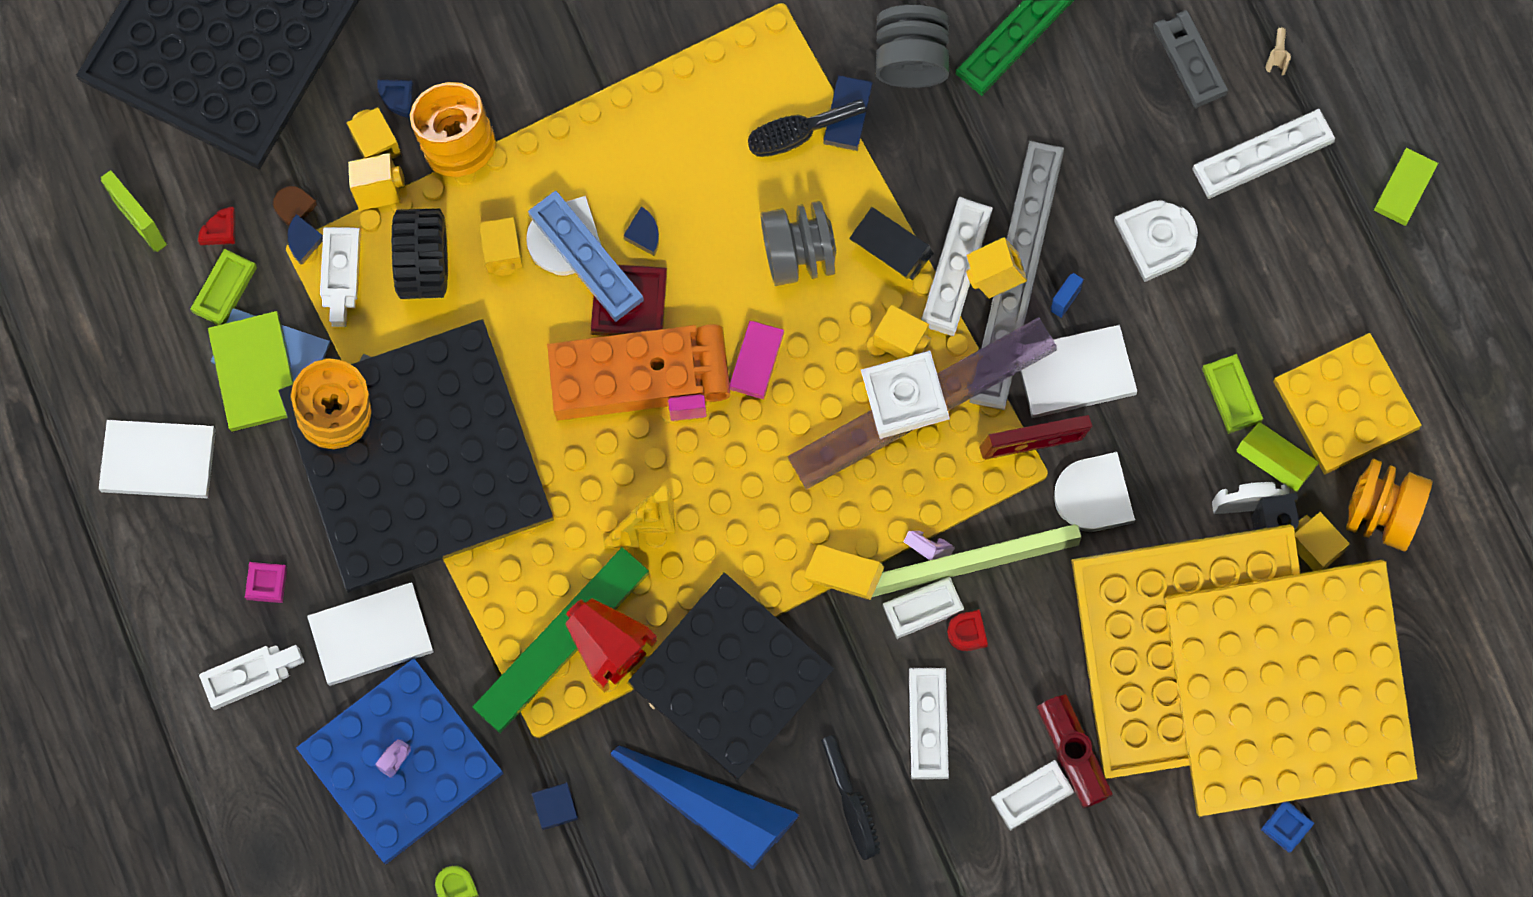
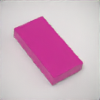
(756, 359)

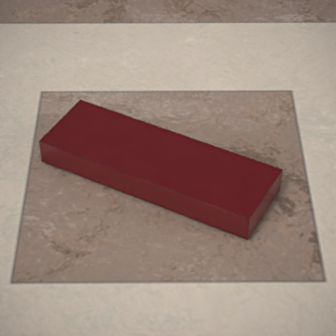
(1035, 437)

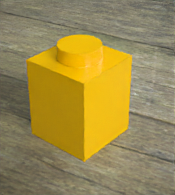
(373, 134)
(375, 181)
(500, 246)
(995, 268)
(901, 334)
(1319, 542)

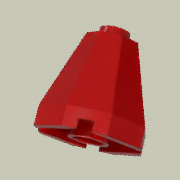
(607, 640)

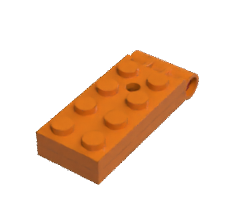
(619, 375)

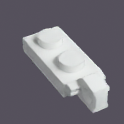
(340, 272)
(249, 674)

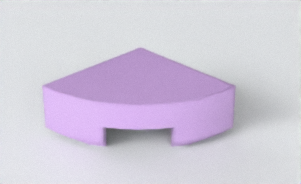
(926, 547)
(393, 758)

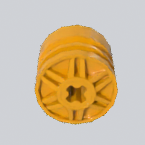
(453, 129)
(321, 387)
(1388, 504)

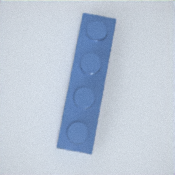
(585, 256)

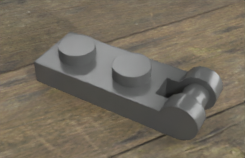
(1191, 59)

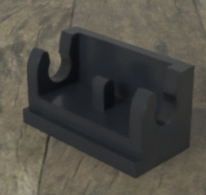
(892, 244)
(1276, 512)

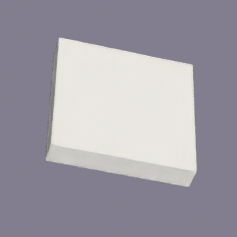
(905, 394)

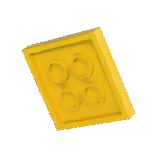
(1347, 403)

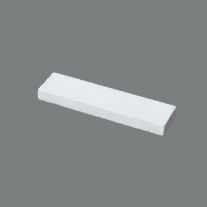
(1263, 153)
(951, 279)

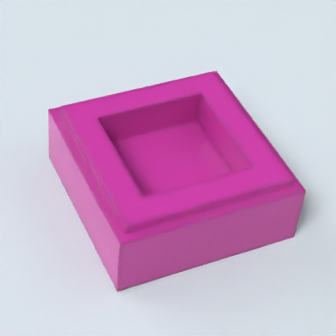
(687, 407)
(266, 582)

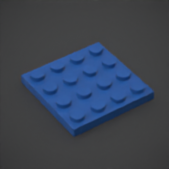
(431, 783)

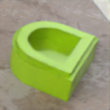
(455, 882)

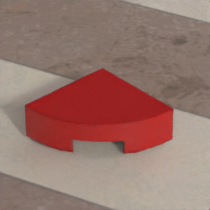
(219, 228)

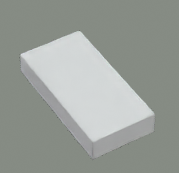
(923, 607)
(1032, 795)

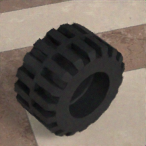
(419, 253)

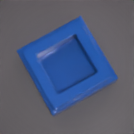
(1066, 295)
(1287, 826)

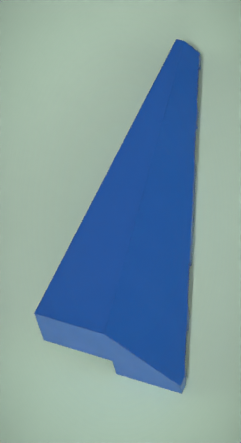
(732, 817)

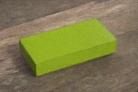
(1406, 186)
(223, 287)
(1232, 393)

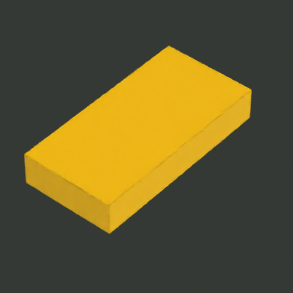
(844, 572)

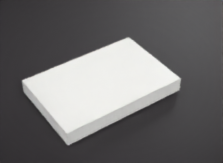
(1081, 373)
(157, 459)
(370, 634)

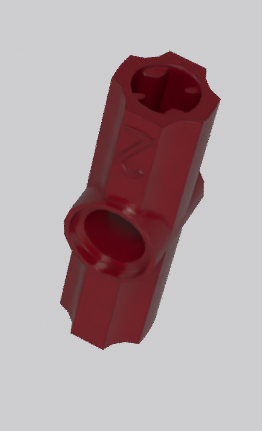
(1083, 772)

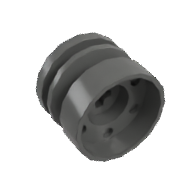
(912, 46)
(798, 243)

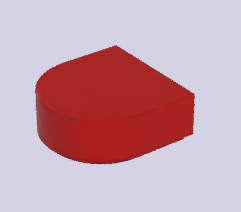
(967, 631)

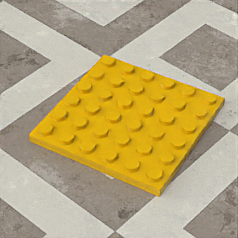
(1130, 638)
(1290, 687)

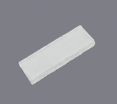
(928, 723)

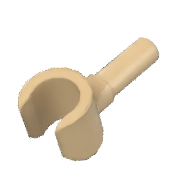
(1279, 55)

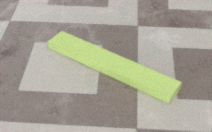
(978, 559)

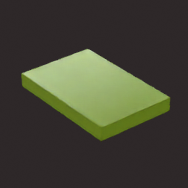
(251, 369)

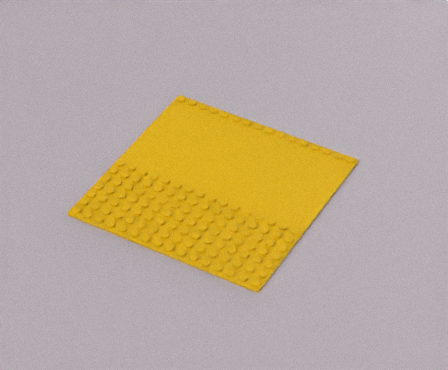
(683, 154)

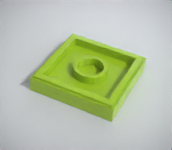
(133, 211)
(1277, 456)

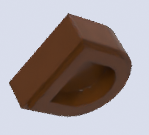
(293, 201)

